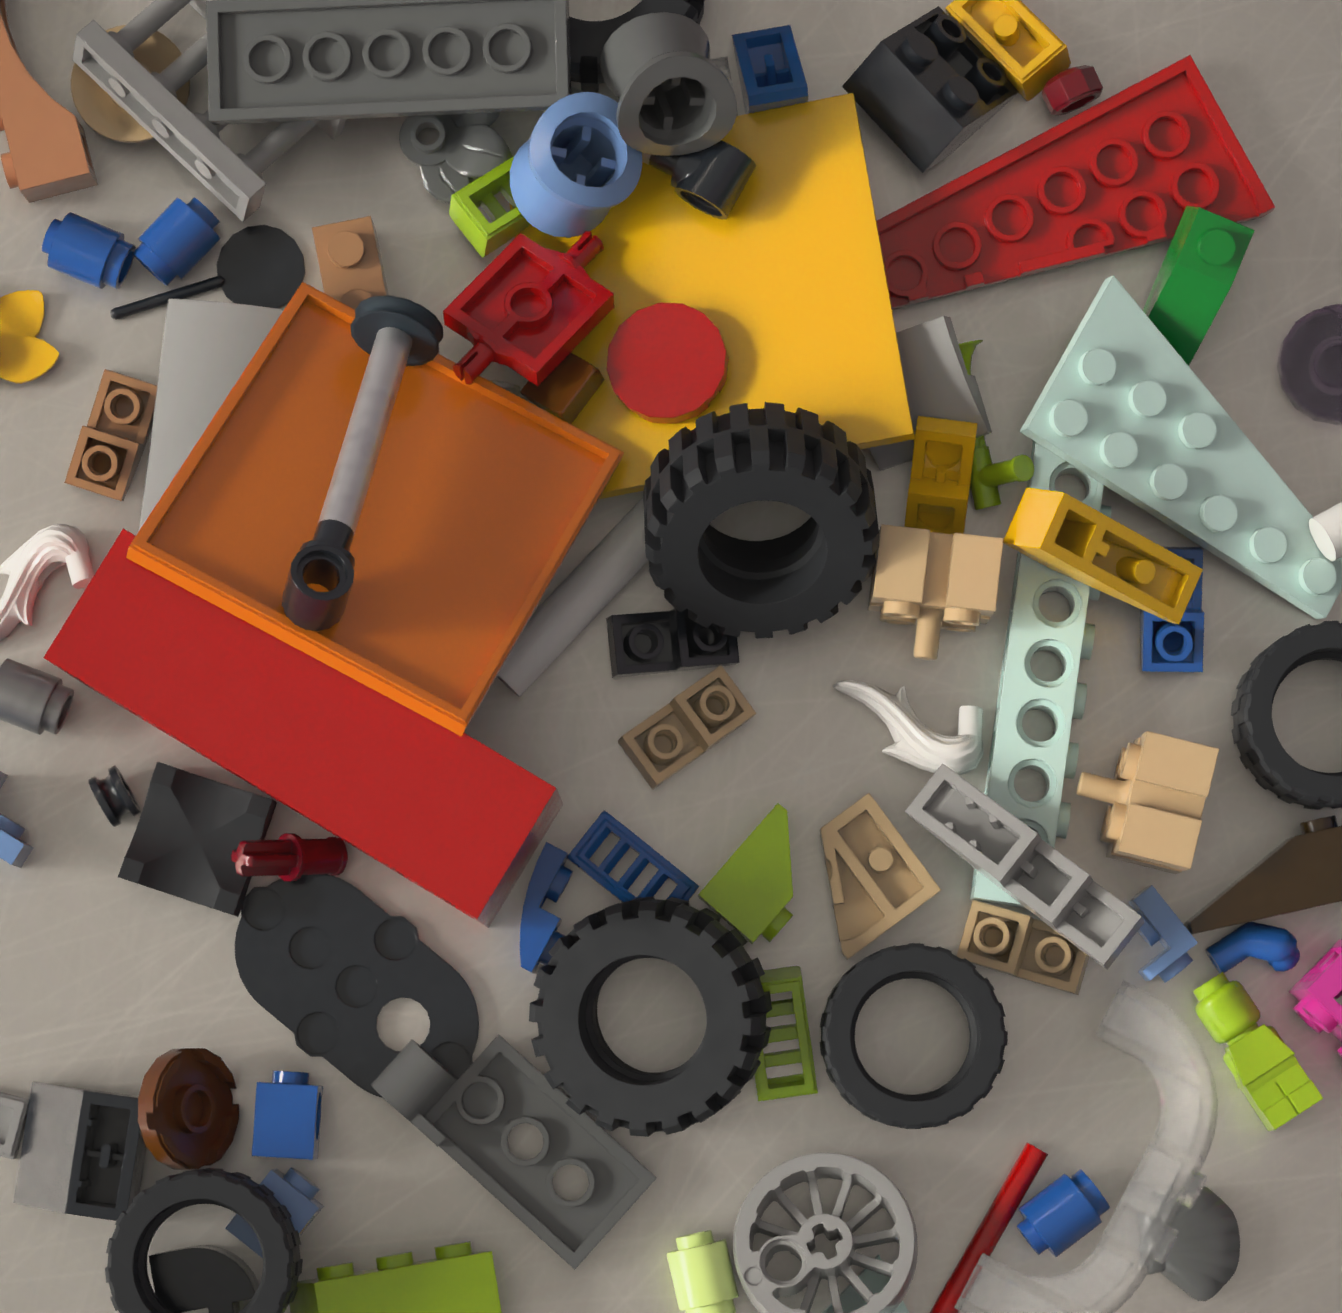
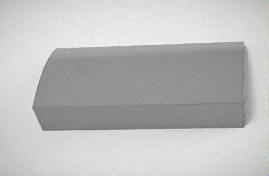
(200, 363)

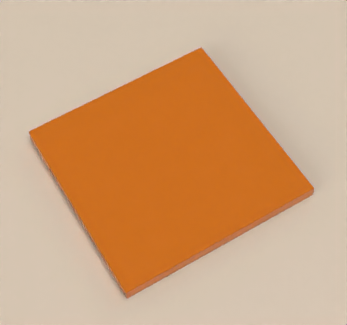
(454, 531)

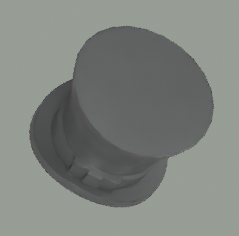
(667, 85)

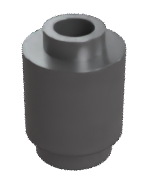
(33, 698)

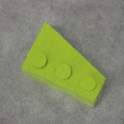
(448, 1284)

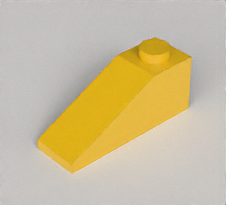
(1101, 553)

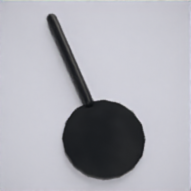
(253, 268)

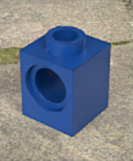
(287, 1117)

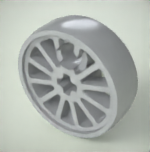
(751, 1265)

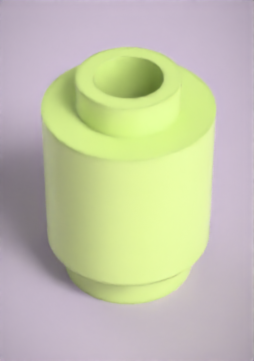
(703, 1274)

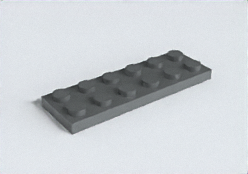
(383, 58)

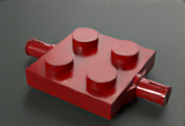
(529, 308)

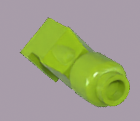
(1255, 1053)

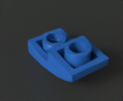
(1170, 645)
(537, 925)

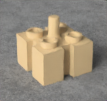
(934, 579)
(1155, 801)

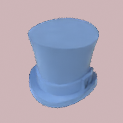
(574, 166)

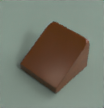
(565, 388)

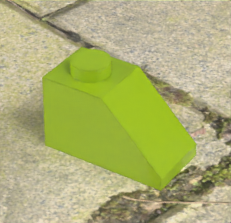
(756, 881)

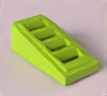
(480, 193)
(780, 981)

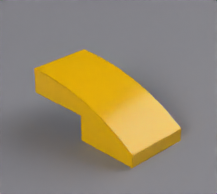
(940, 475)

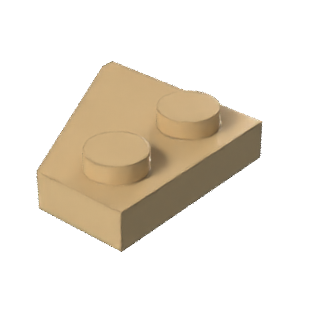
(870, 874)

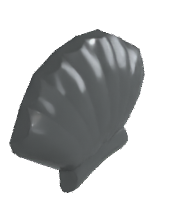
(1205, 1248)

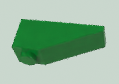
(1196, 277)

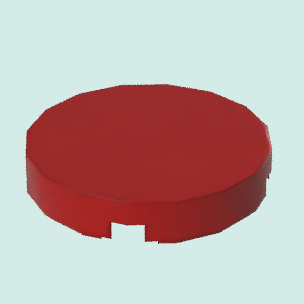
(667, 362)

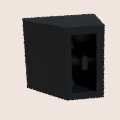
(929, 88)
(80, 1152)

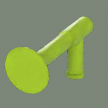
(985, 475)

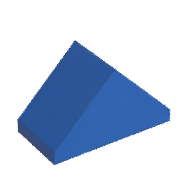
(769, 69)

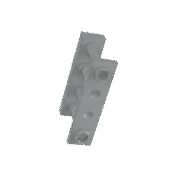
(155, 106)

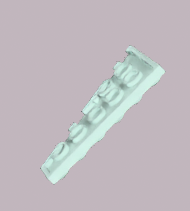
(1159, 438)

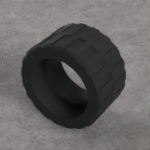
(1254, 726)
(985, 1028)
(235, 1191)

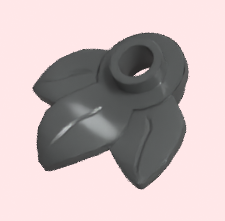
(463, 151)

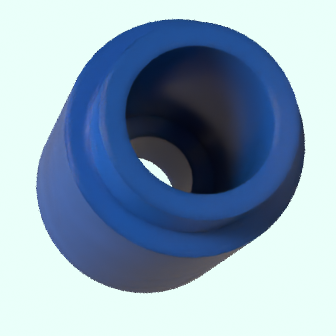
(177, 240)
(88, 251)
(1062, 1213)

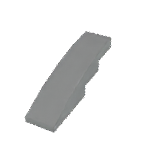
(1025, 866)

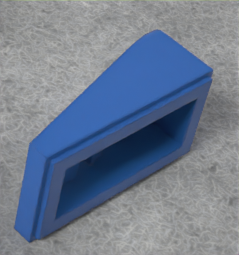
(595, 837)

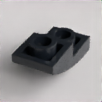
(666, 644)

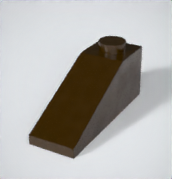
(1291, 878)

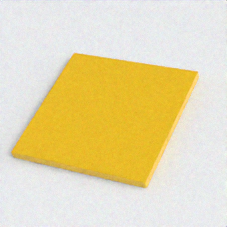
(784, 279)

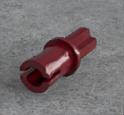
(290, 857)

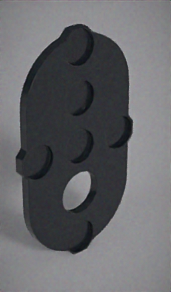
(332, 961)

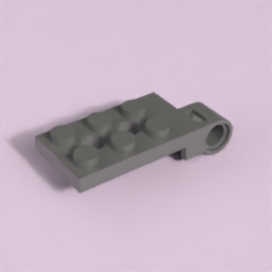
(473, 1123)

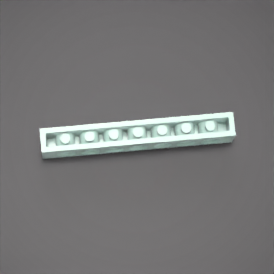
(1022, 691)

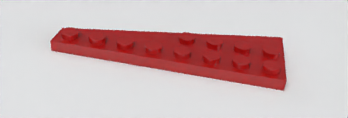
(1076, 192)

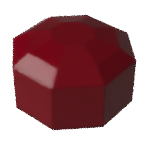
(1071, 89)

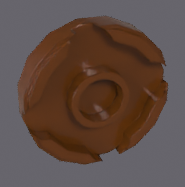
(188, 1108)

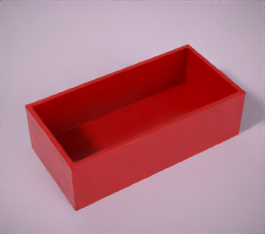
(309, 735)

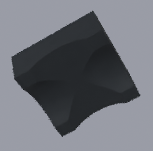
(189, 838)

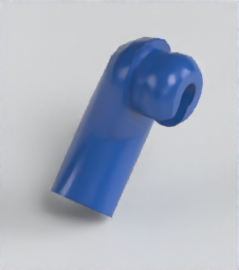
(1256, 941)

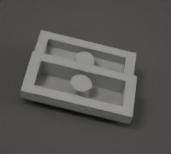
(934, 385)

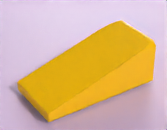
(1014, 40)

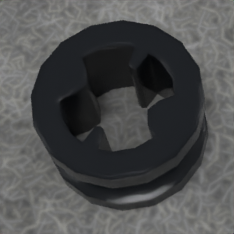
(114, 796)

